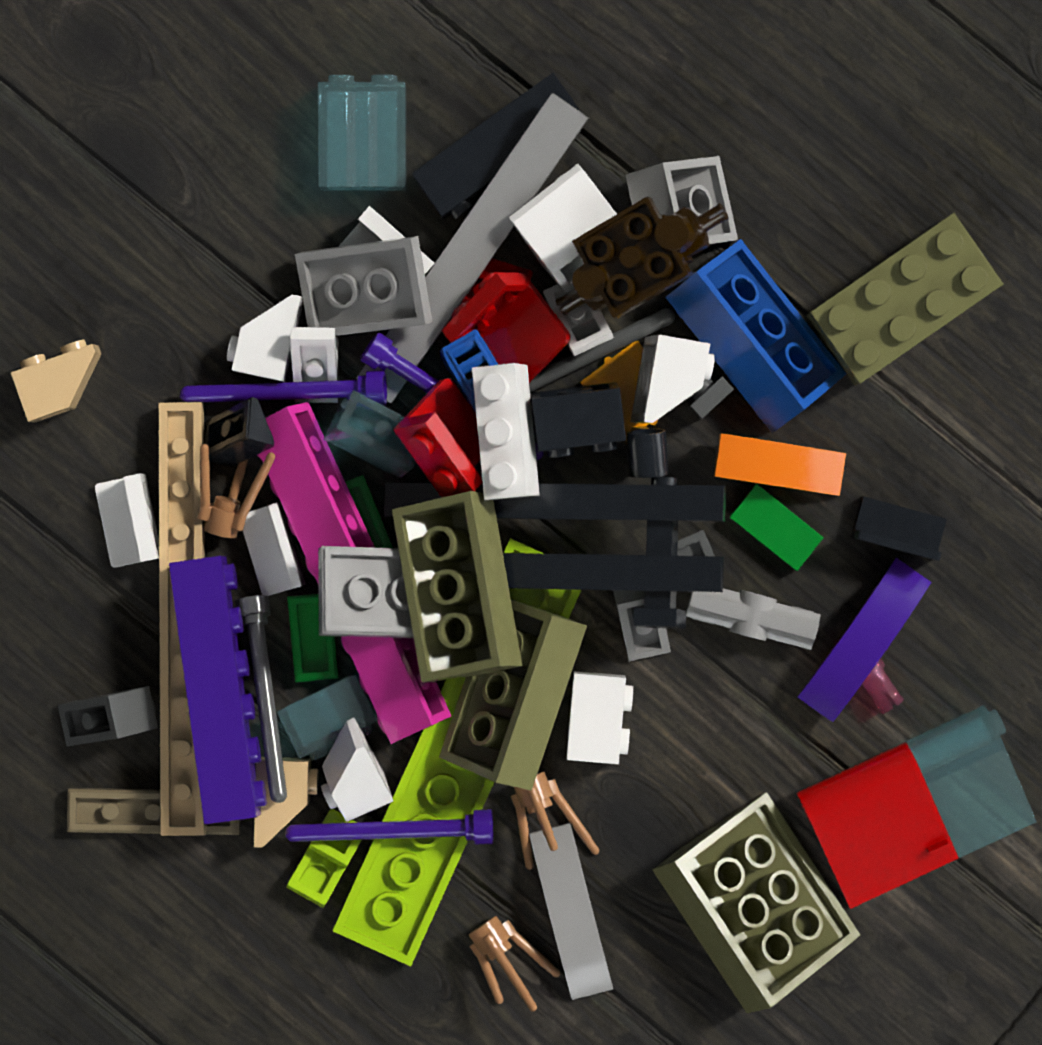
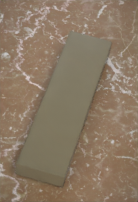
(124, 812)

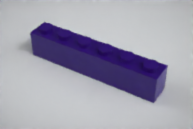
(216, 689)

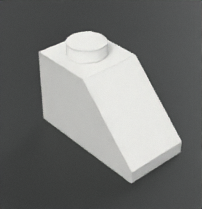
(265, 341)
(354, 775)

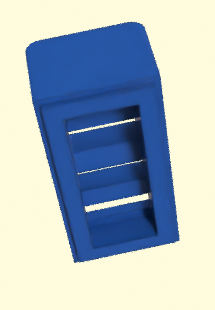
(459, 349)

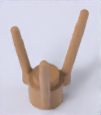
(224, 516)
(536, 802)
(492, 939)

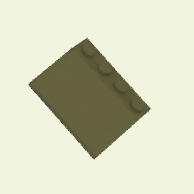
(757, 904)

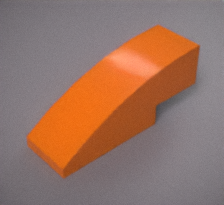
(779, 464)

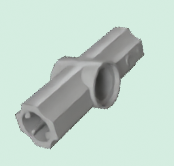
(755, 616)

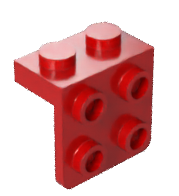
(511, 321)
(444, 439)

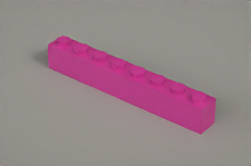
(325, 515)

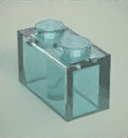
(368, 433)
(319, 717)

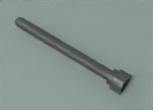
(621, 339)
(254, 616)

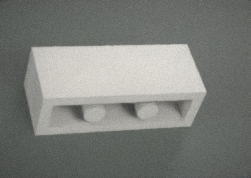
(505, 431)

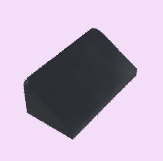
(238, 434)

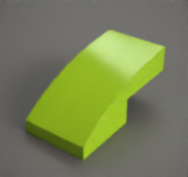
(323, 865)

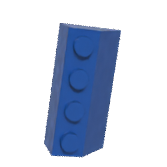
(756, 335)

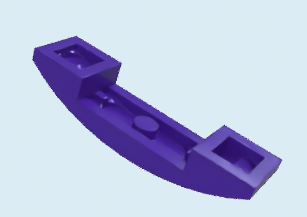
(864, 640)

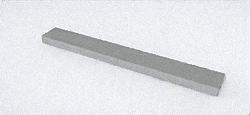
(487, 228)

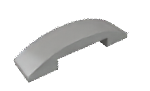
(571, 913)

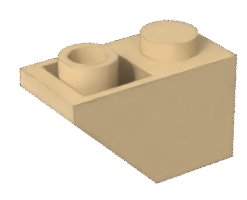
(55, 383)

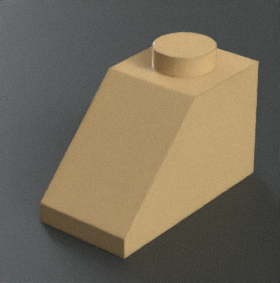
(300, 784)

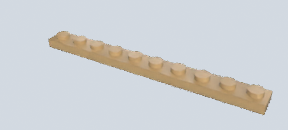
(179, 540)

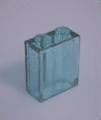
(362, 134)

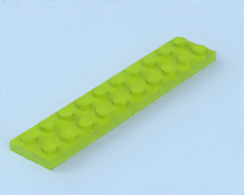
(408, 876)

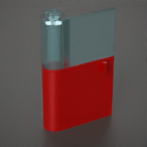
(917, 806)

